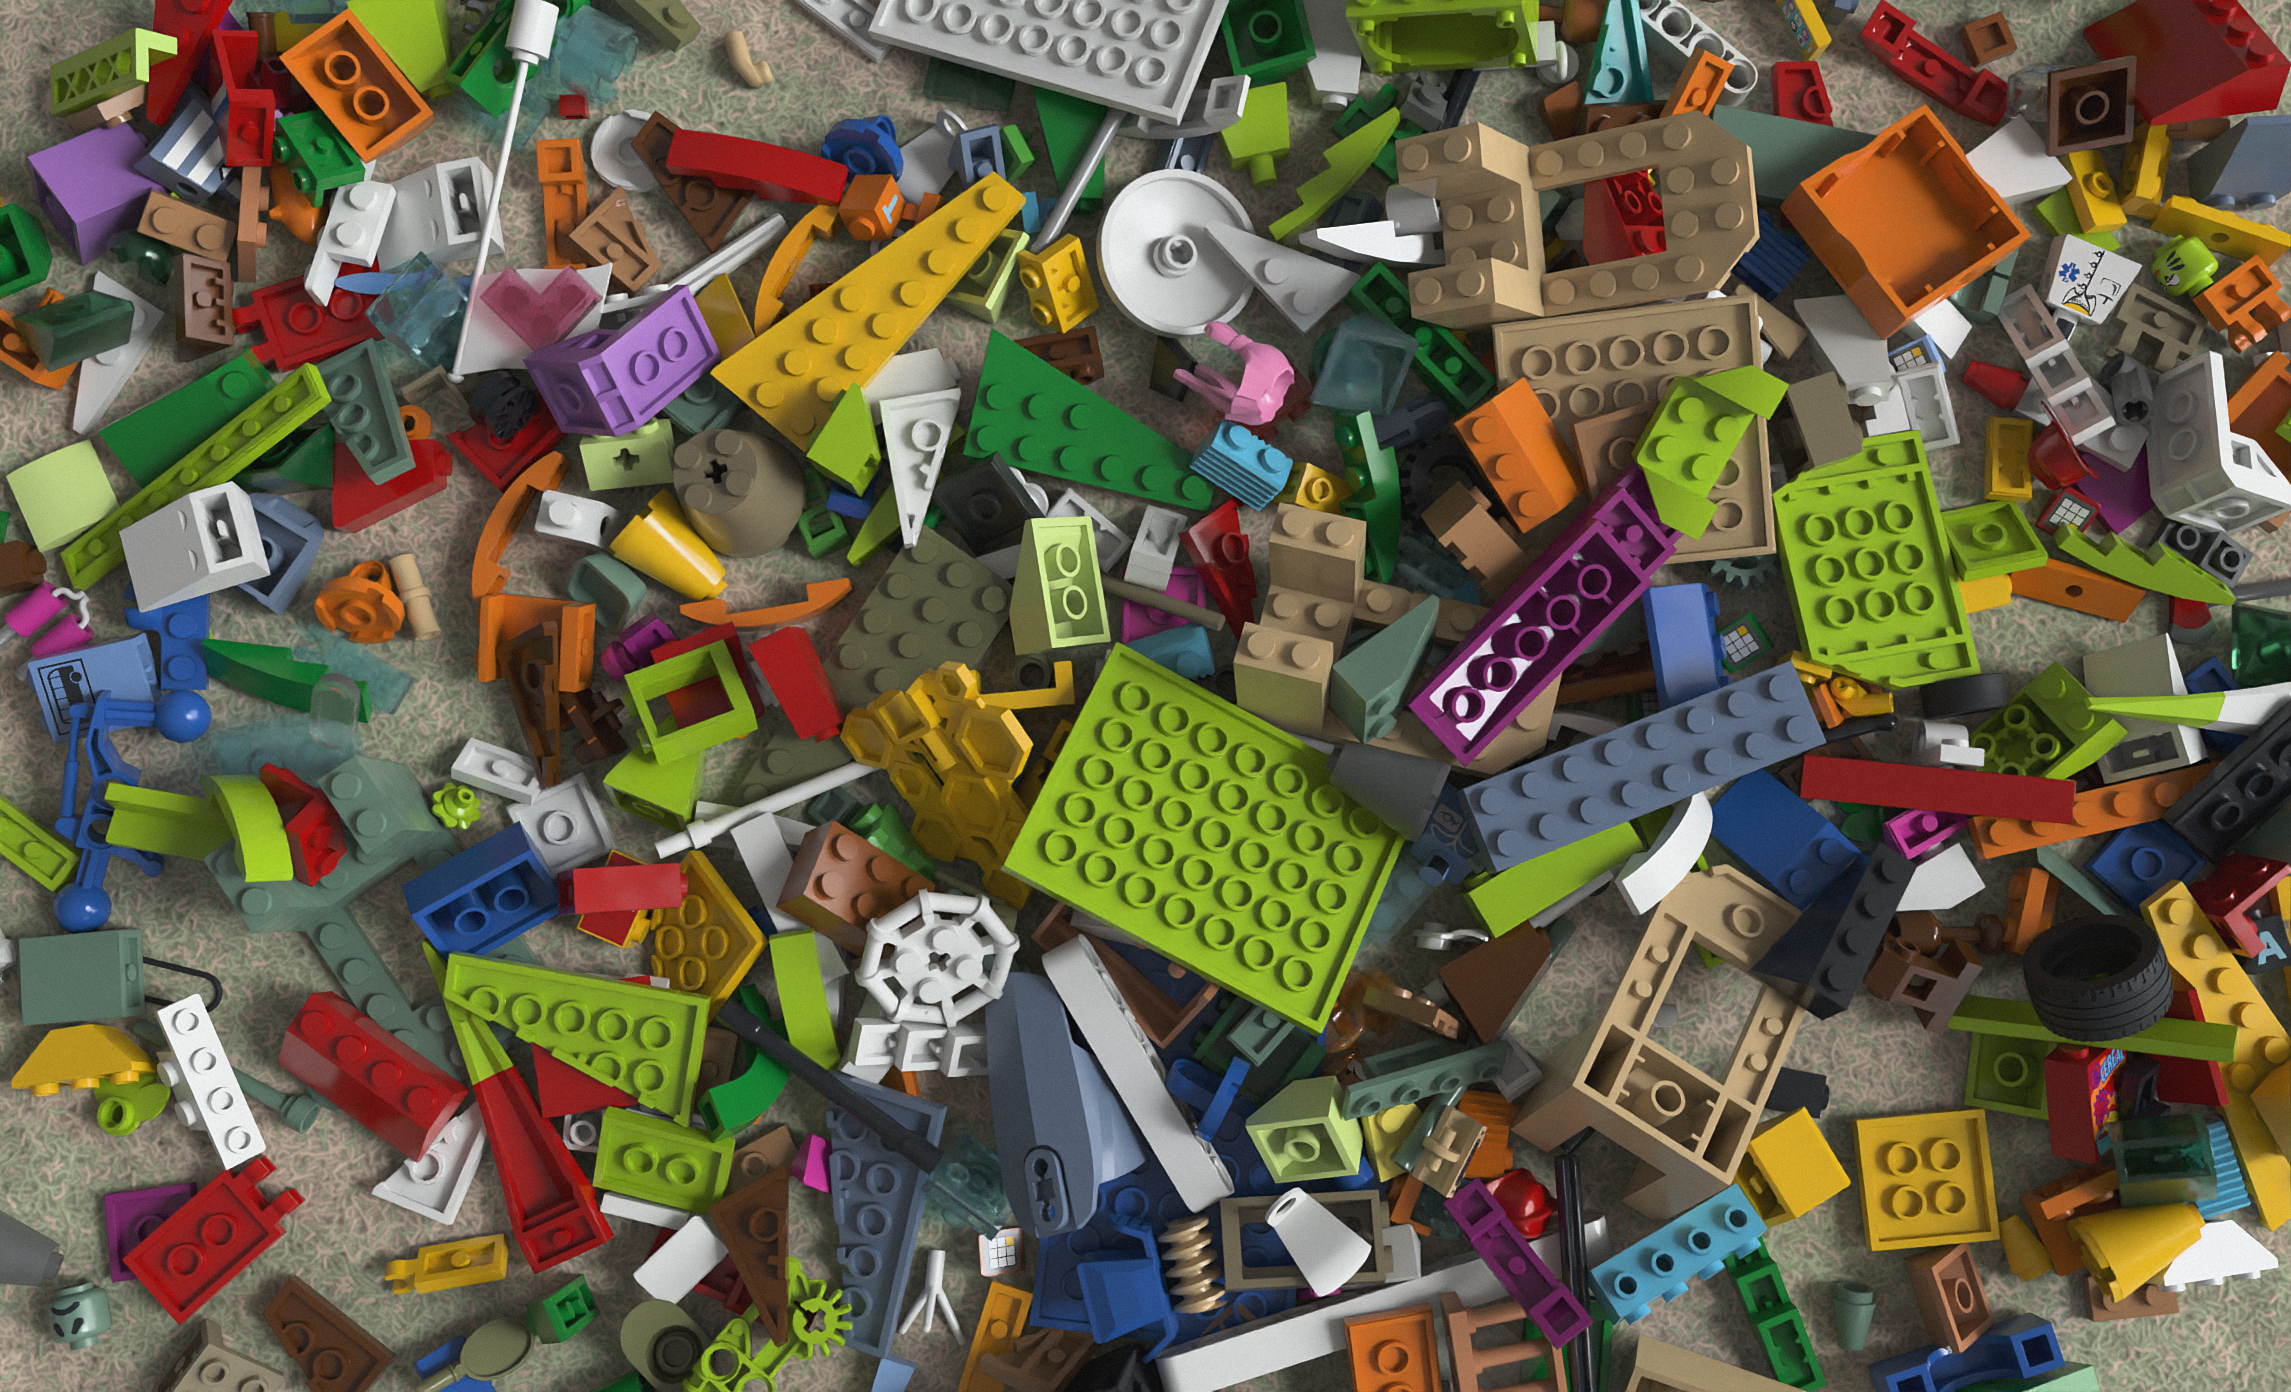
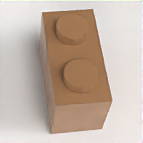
(187, 225)

